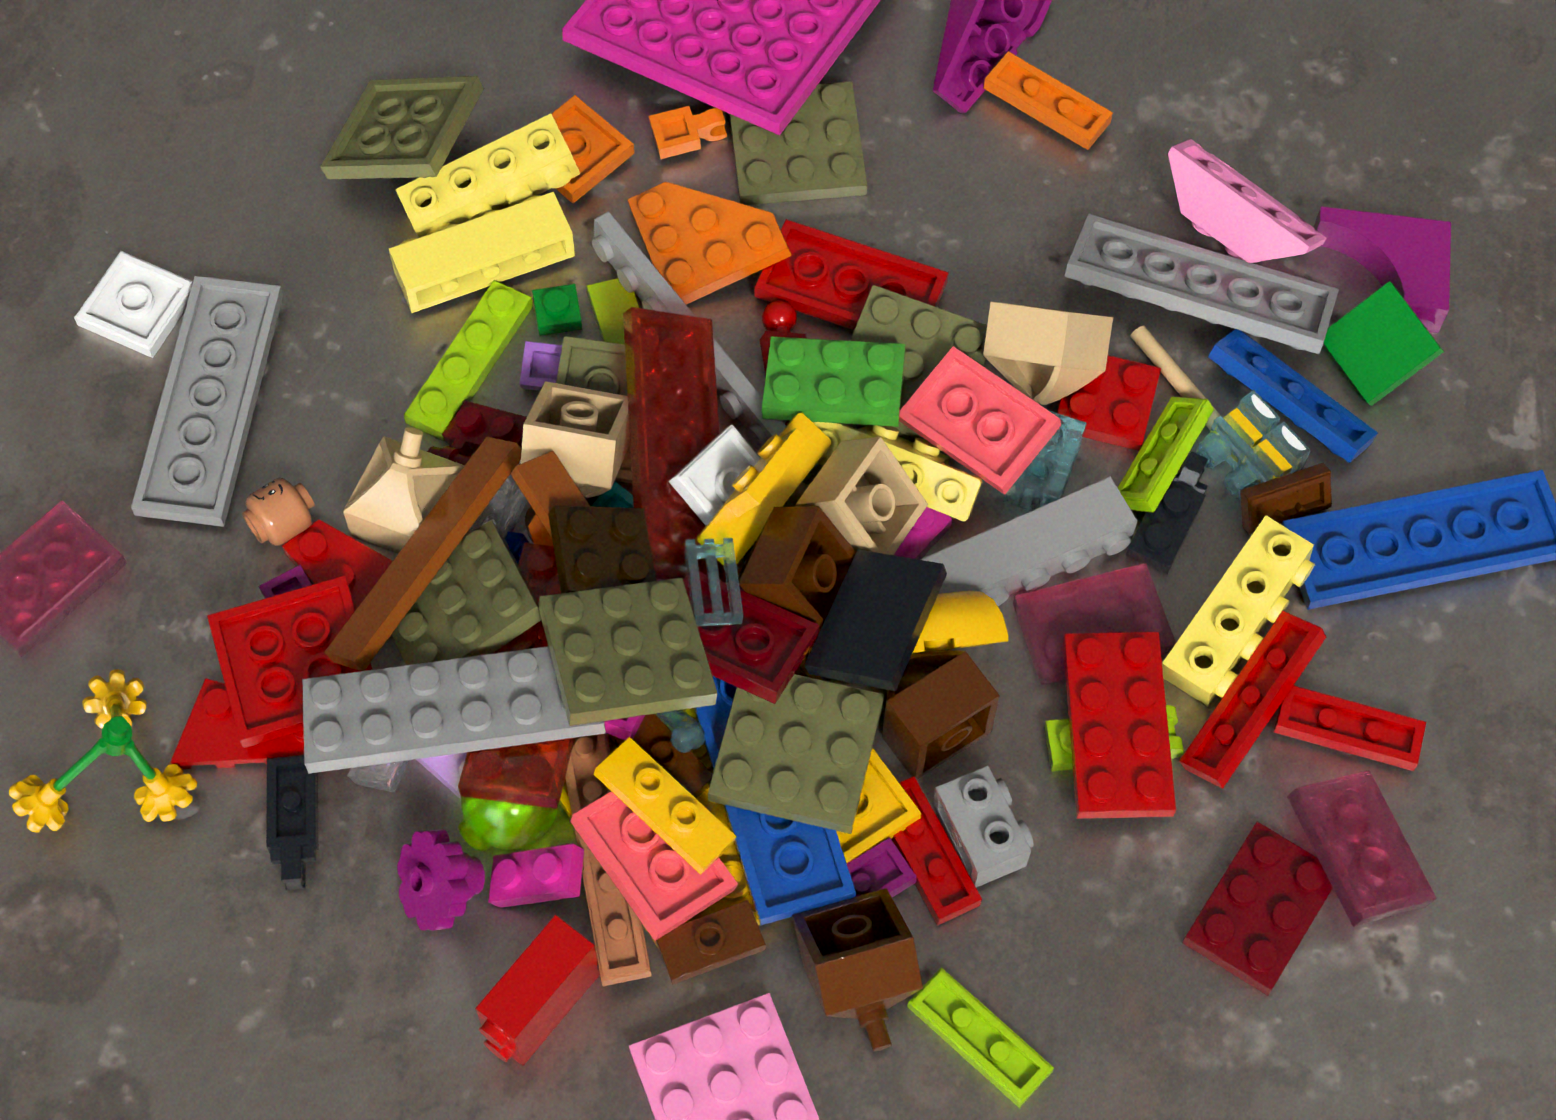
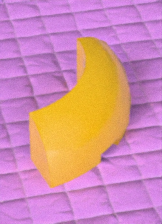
(961, 621)

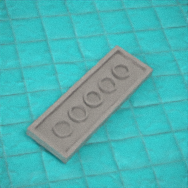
(1202, 283)
(208, 401)
(434, 710)

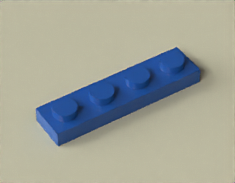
(1293, 395)

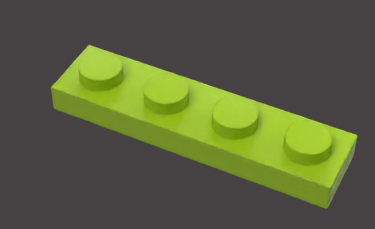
(468, 359)

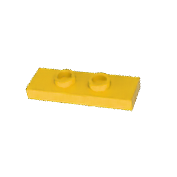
(664, 805)

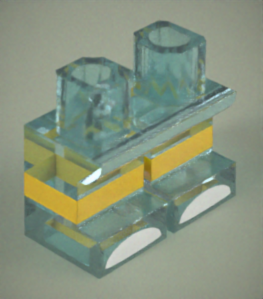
(1253, 445)

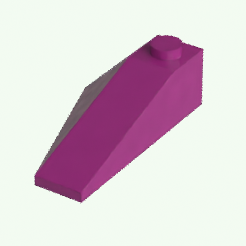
(977, 39)

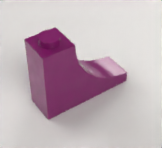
(1399, 250)

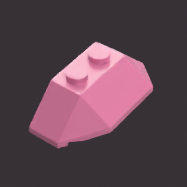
(1236, 209)

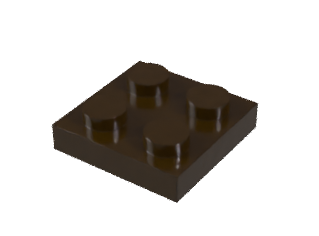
(600, 547)

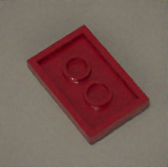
(760, 651)
(1260, 909)

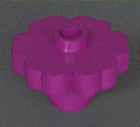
(437, 879)

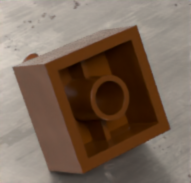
(797, 562)
(938, 709)
(859, 960)

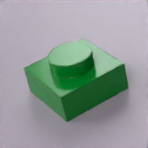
(557, 309)

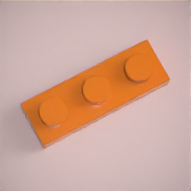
(1048, 100)

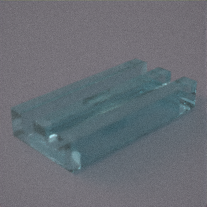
(711, 552)

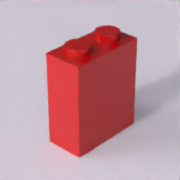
(537, 991)

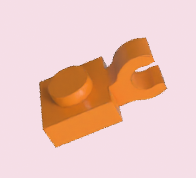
(680, 131)

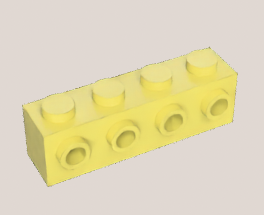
(490, 178)
(482, 250)
(1237, 611)

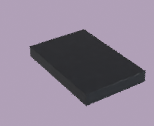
(876, 619)

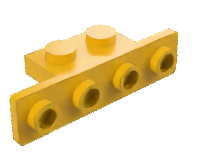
(767, 485)

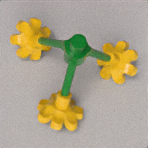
(114, 704)

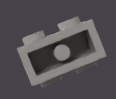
(983, 826)

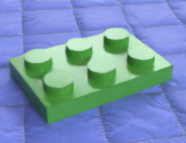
(834, 381)

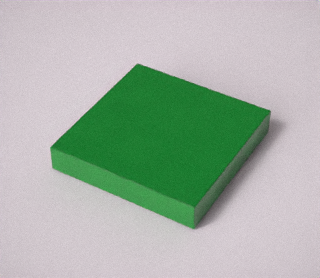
(1381, 343)

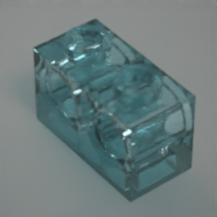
(1051, 465)

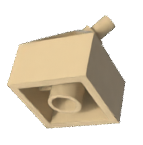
(1046, 349)
(584, 431)
(397, 491)
(865, 495)

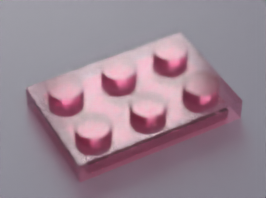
(51, 575)
(1096, 604)
(1361, 848)

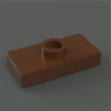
(1287, 497)
(686, 768)
(711, 942)

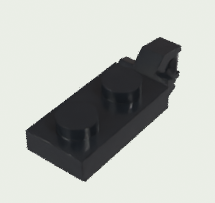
(1166, 529)
(291, 818)

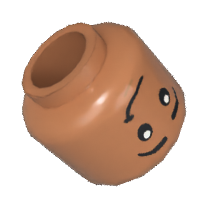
(278, 511)

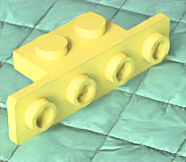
(941, 485)

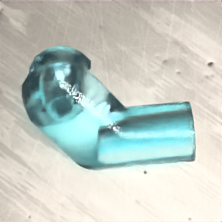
(686, 731)

